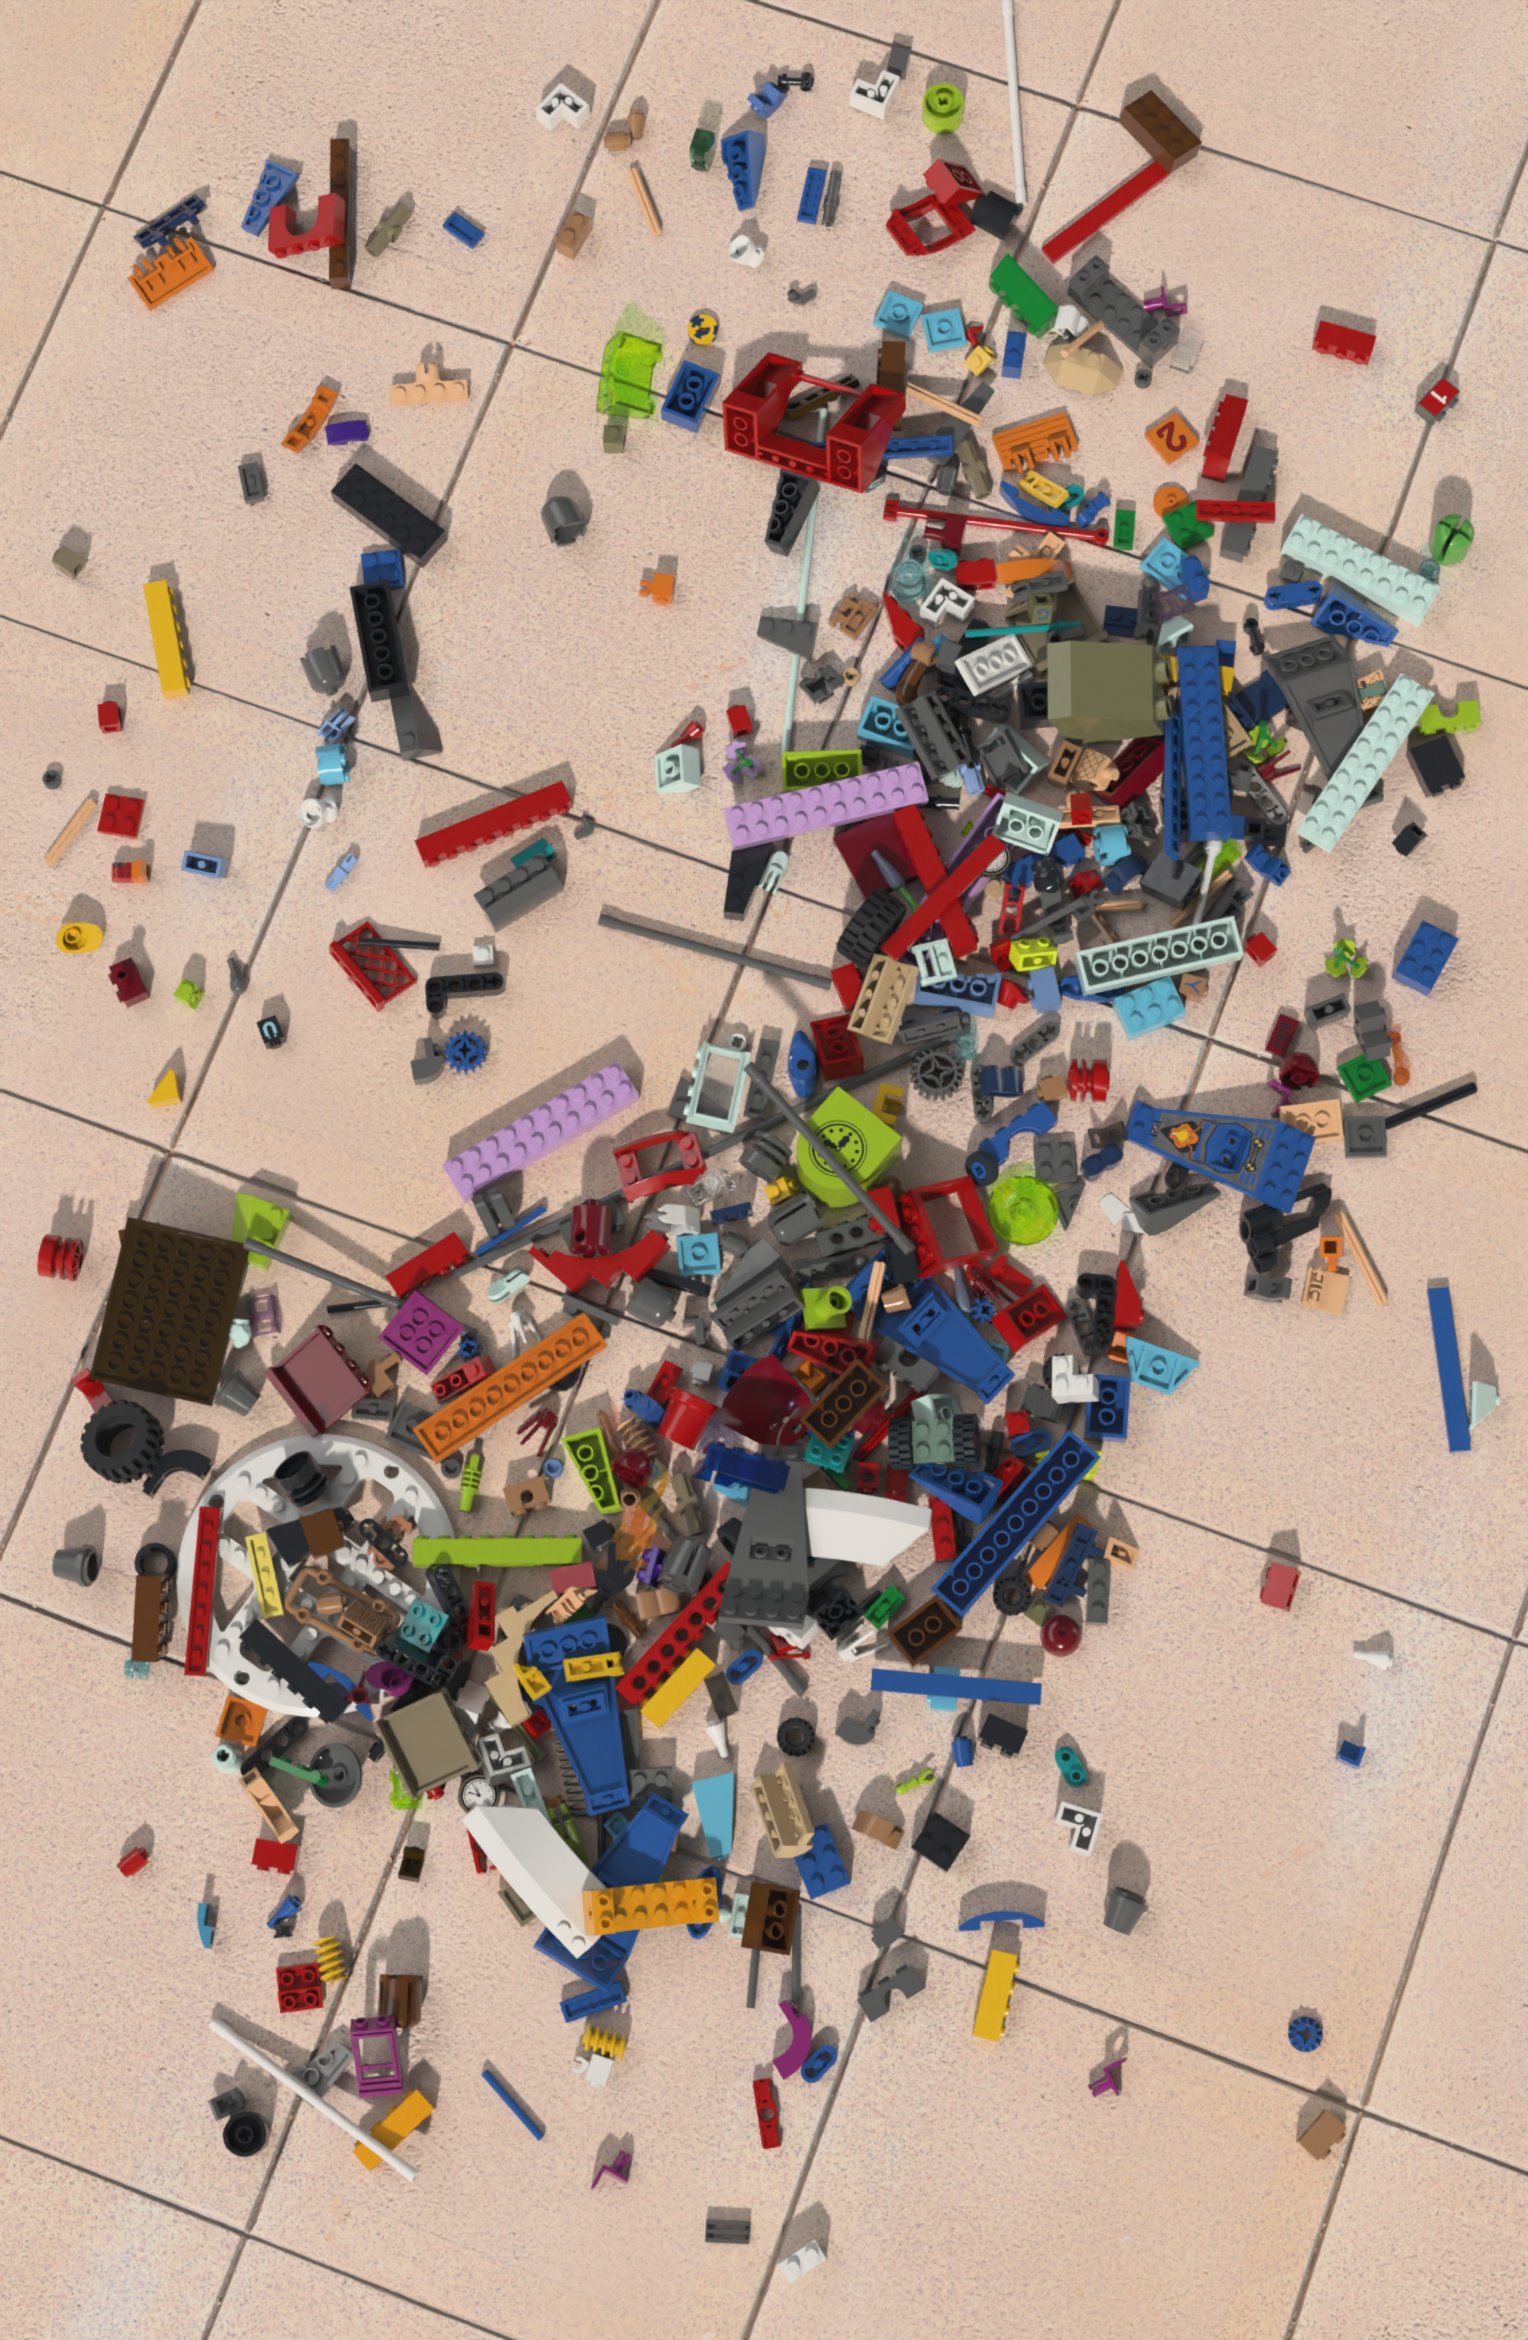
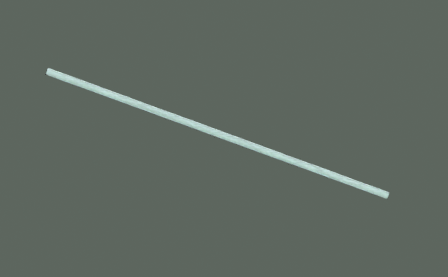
(802, 599)

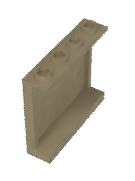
(1067, 606)
(427, 1743)

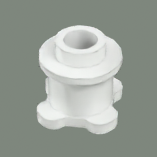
(498, 1724)

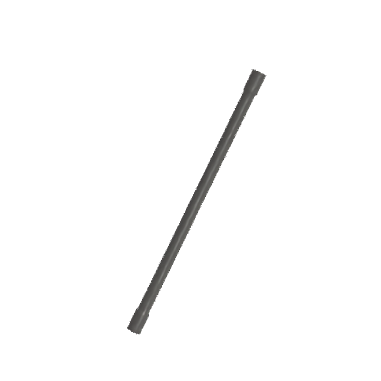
(813, 980)
(898, 1237)
(262, 1249)
(791, 1678)

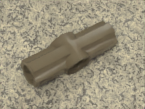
(388, 230)
(973, 470)
(688, 1504)

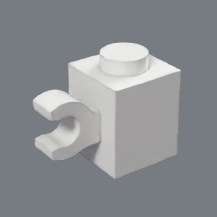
(597, 2070)

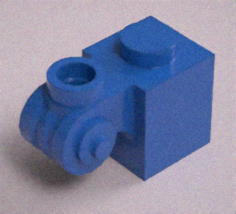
(644, 1407)

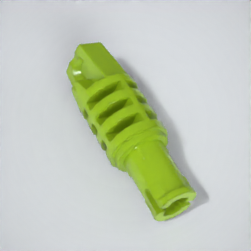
(470, 1483)

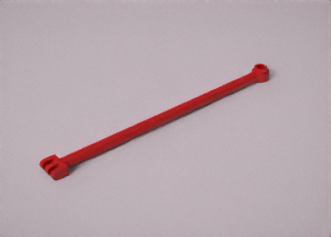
(897, 510)

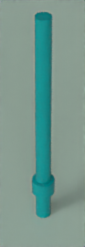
(1059, 625)

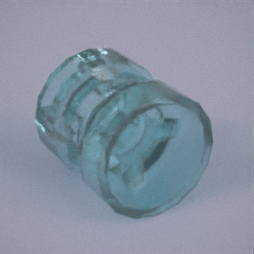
(1430, 568)
(966, 1047)
(136, 1669)

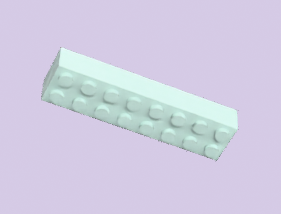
(1360, 570)
(1158, 955)

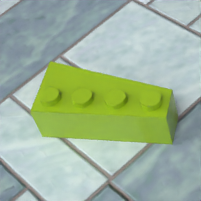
(593, 1461)

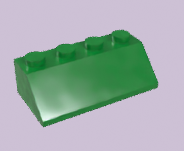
(1023, 297)

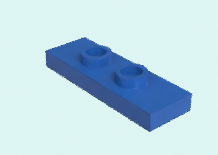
(812, 195)
(592, 2002)

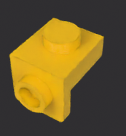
(980, 359)
(781, 1190)

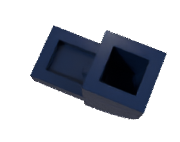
(1125, 872)

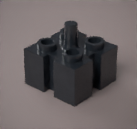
(833, 1608)

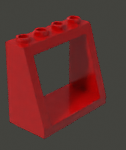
(917, 1226)

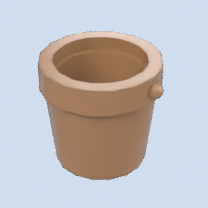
(896, 1299)

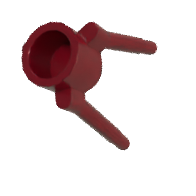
(1266, 768)
(985, 1287)
(544, 1419)
(360, 1694)

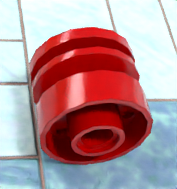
(1089, 1080)
(60, 1257)

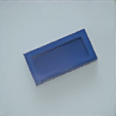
(463, 230)

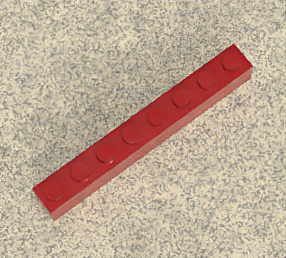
(493, 824)
(932, 874)

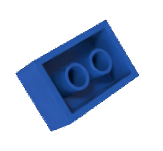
(690, 396)
(1425, 958)
(1109, 1416)
(822, 1865)

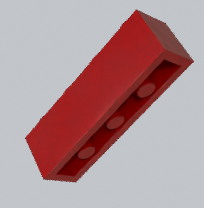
(427, 1266)

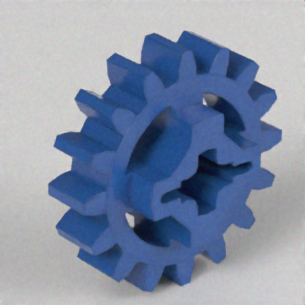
(457, 1052)

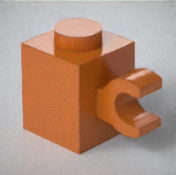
(661, 588)
(1332, 1248)

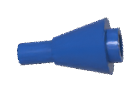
(289, 1907)

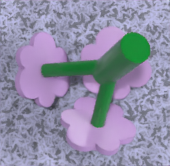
(750, 765)

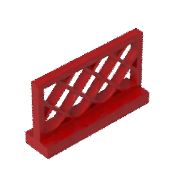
(360, 978)

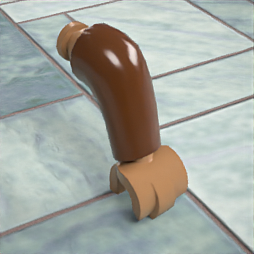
(908, 685)

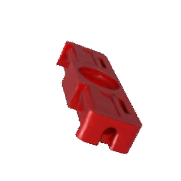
(768, 2128)

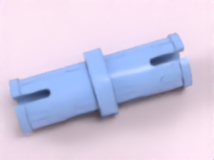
(341, 872)

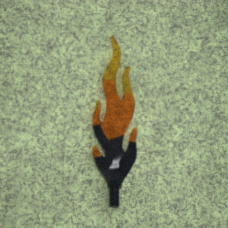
(623, 1551)

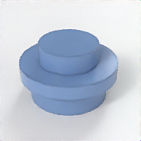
(553, 1468)

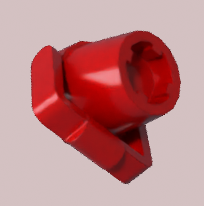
(1012, 994)

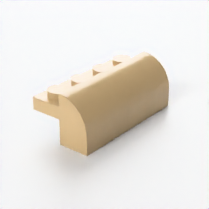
(882, 999)
(783, 1812)

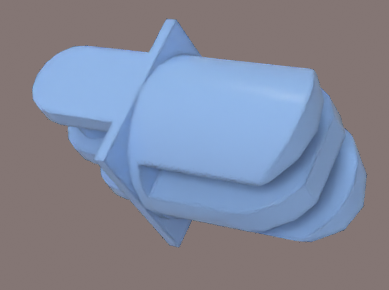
(337, 724)

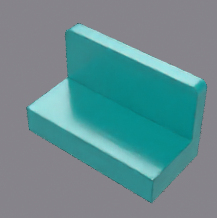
(539, 846)

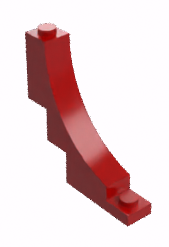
(577, 1271)

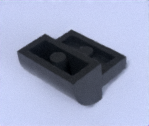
(995, 214)

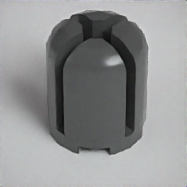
(794, 1219)
(685, 1565)

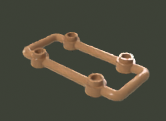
(325, 1578)

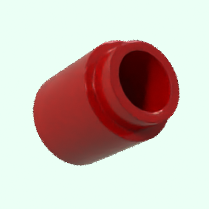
(133, 1861)

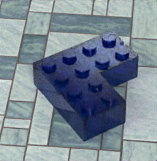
(741, 1468)

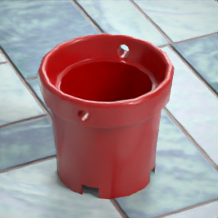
(686, 1418)

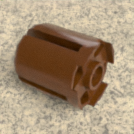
(401, 1997)

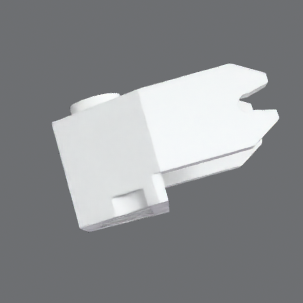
(676, 1219)

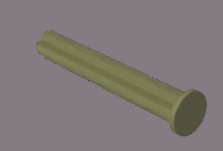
(527, 1739)

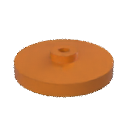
(1168, 500)

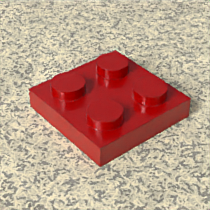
(121, 816)

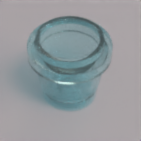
(908, 588)

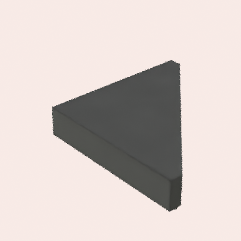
(1068, 1201)

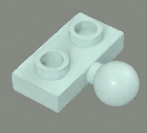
(736, 1915)

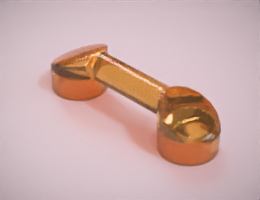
(1401, 1075)

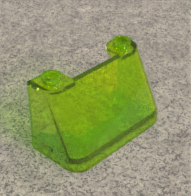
(627, 376)

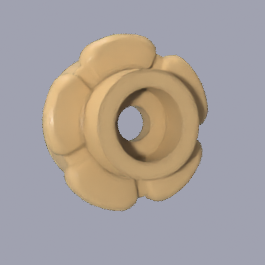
(851, 672)

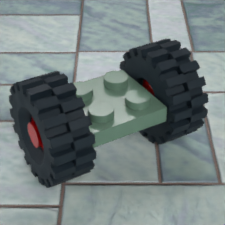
(934, 1441)

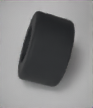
(729, 1534)

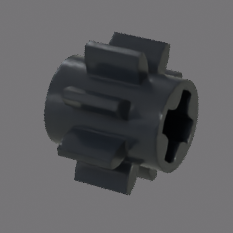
(870, 753)

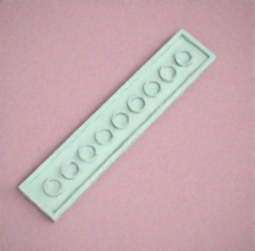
(1365, 763)

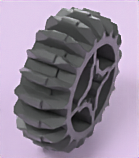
(934, 1057)

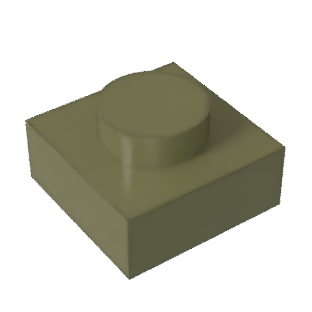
(1038, 1612)

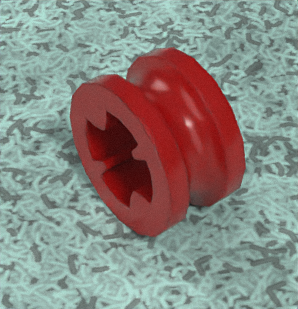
(974, 1265)

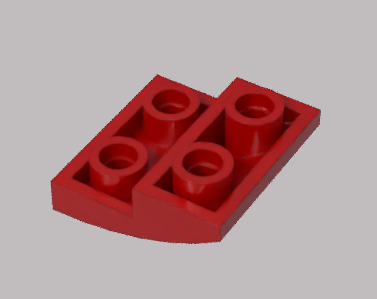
(299, 1987)

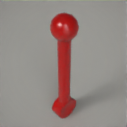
(805, 1655)

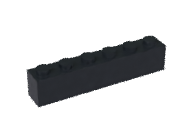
(294, 1671)

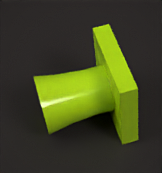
(825, 1307)

